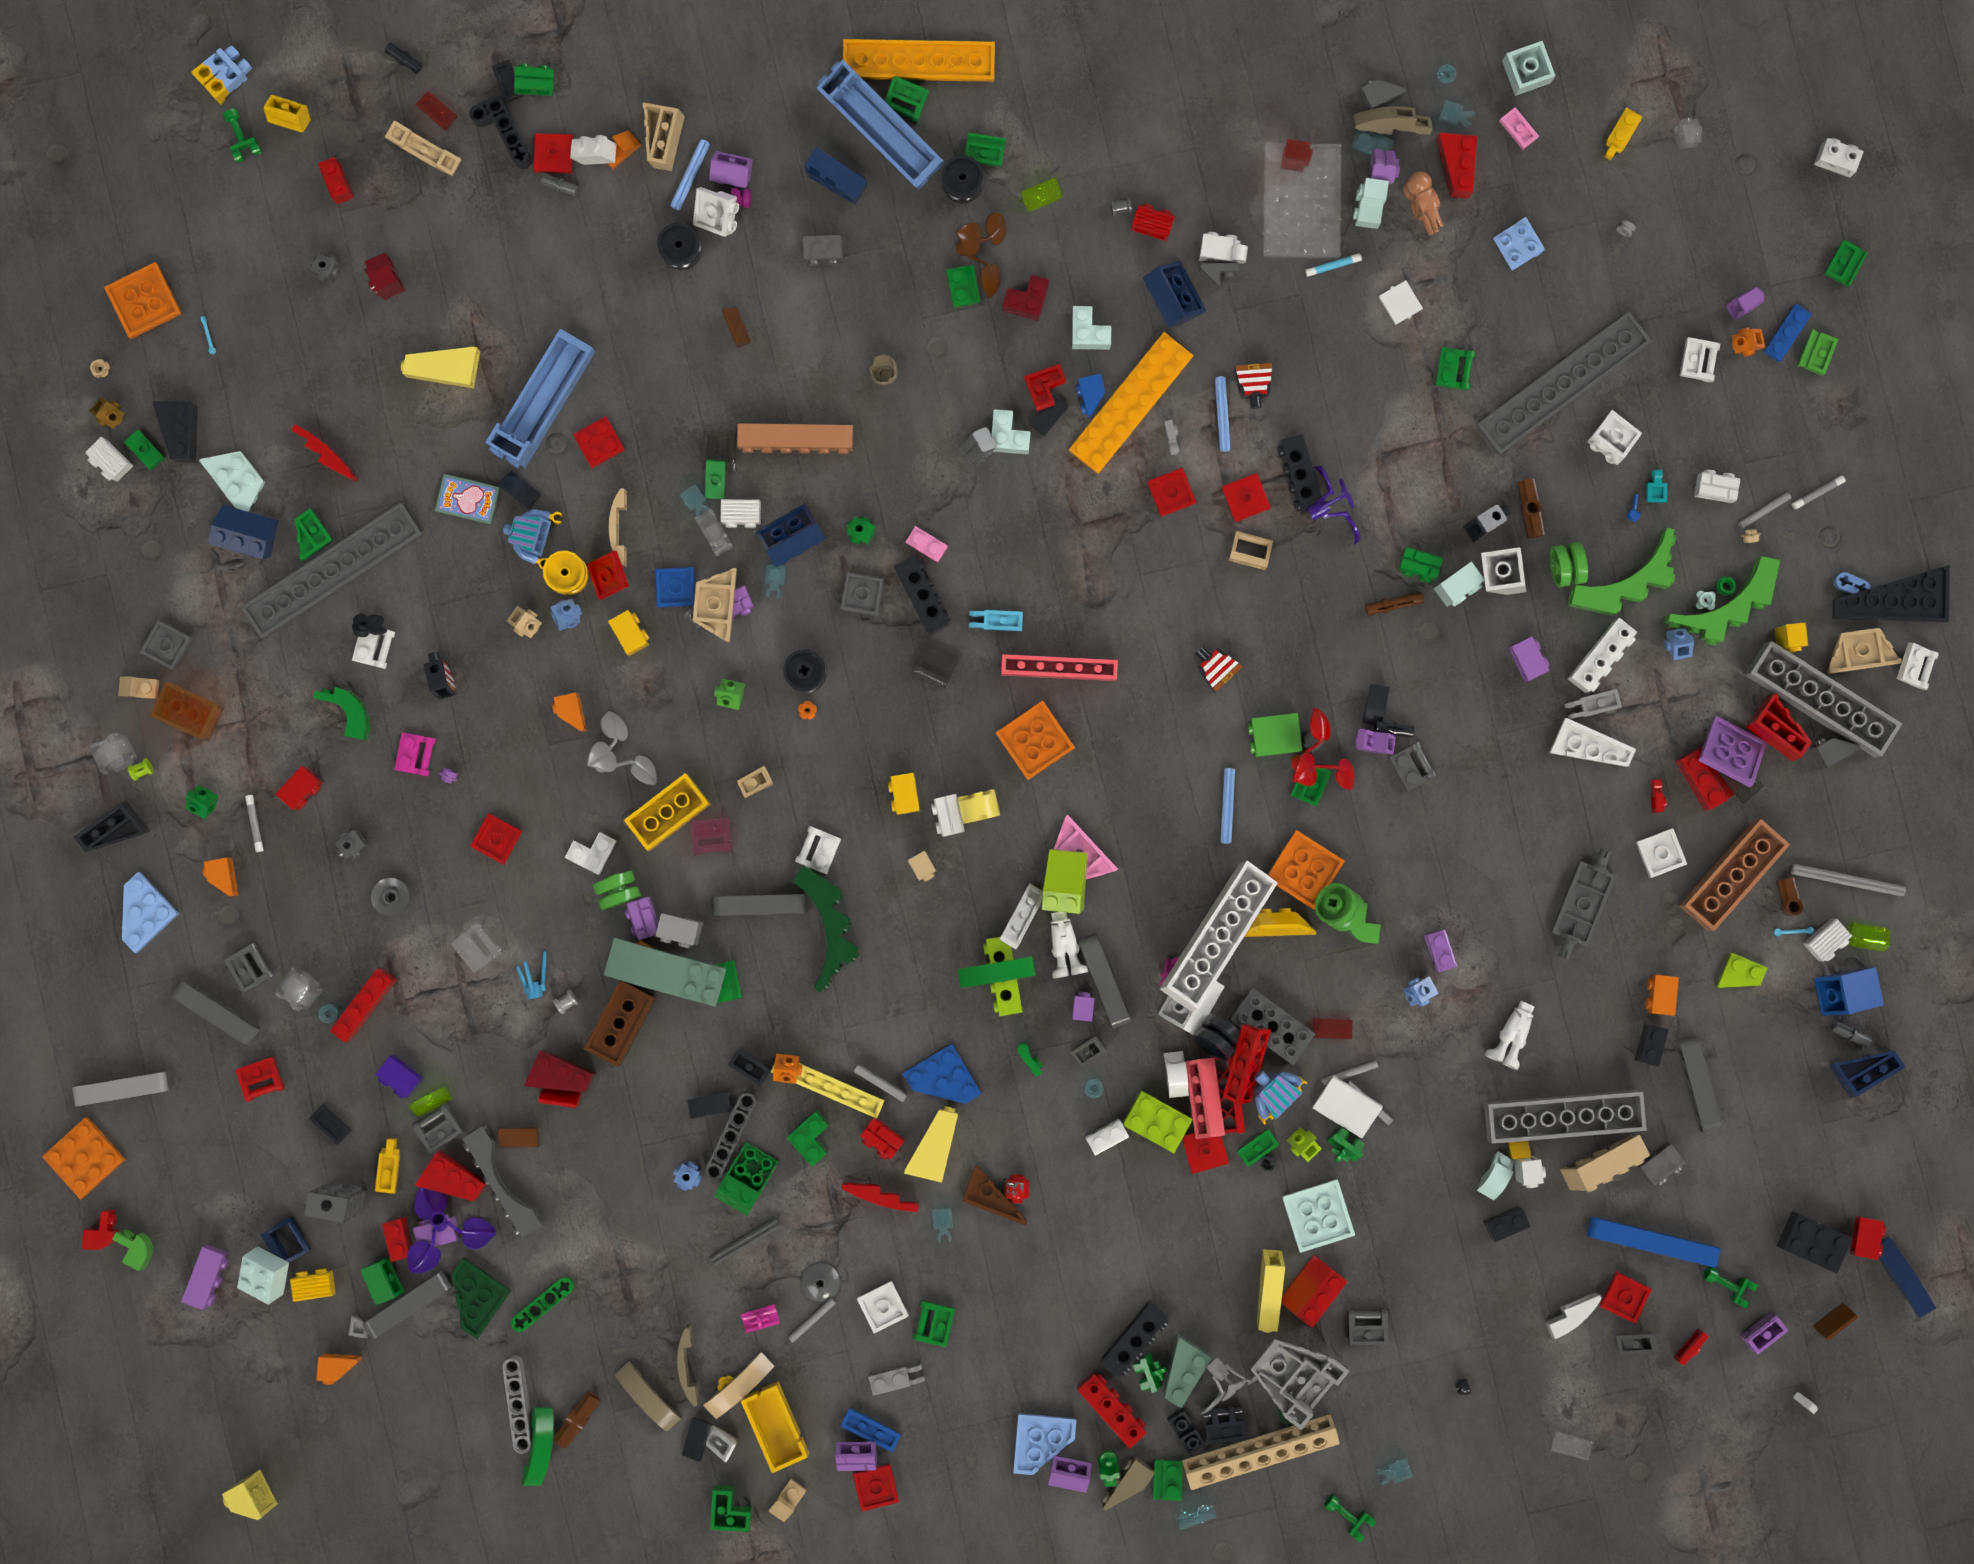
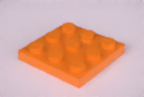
(143, 300)
(1035, 740)
(1304, 868)
(83, 1158)

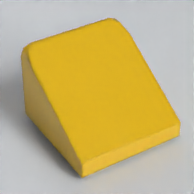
(1519, 1150)

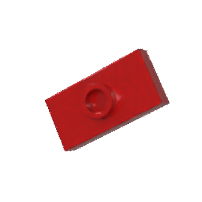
(1691, 1347)

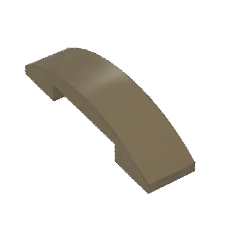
(689, 1389)
(646, 1397)

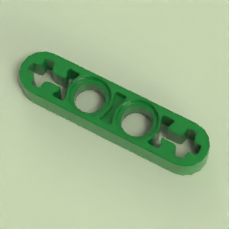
(543, 1304)

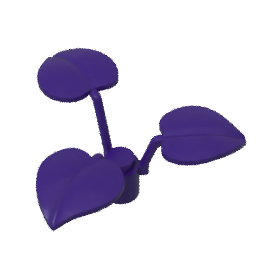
(1321, 508)
(431, 1205)

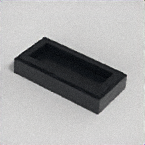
(505, 77)
(1049, 416)
(330, 1124)
(696, 1439)

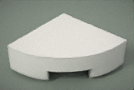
(1805, 1402)

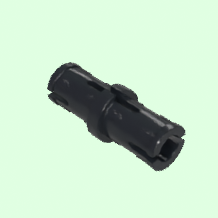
(403, 58)
(1394, 729)

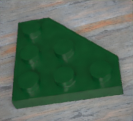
(476, 1297)

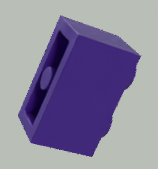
(399, 1077)

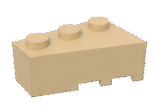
(662, 134)

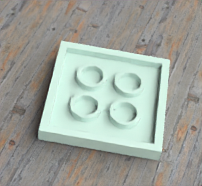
(1318, 1215)

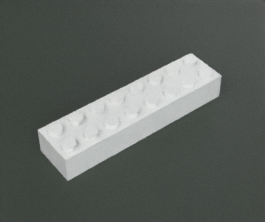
(1218, 936)

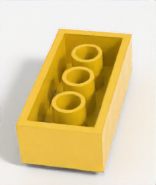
(667, 812)

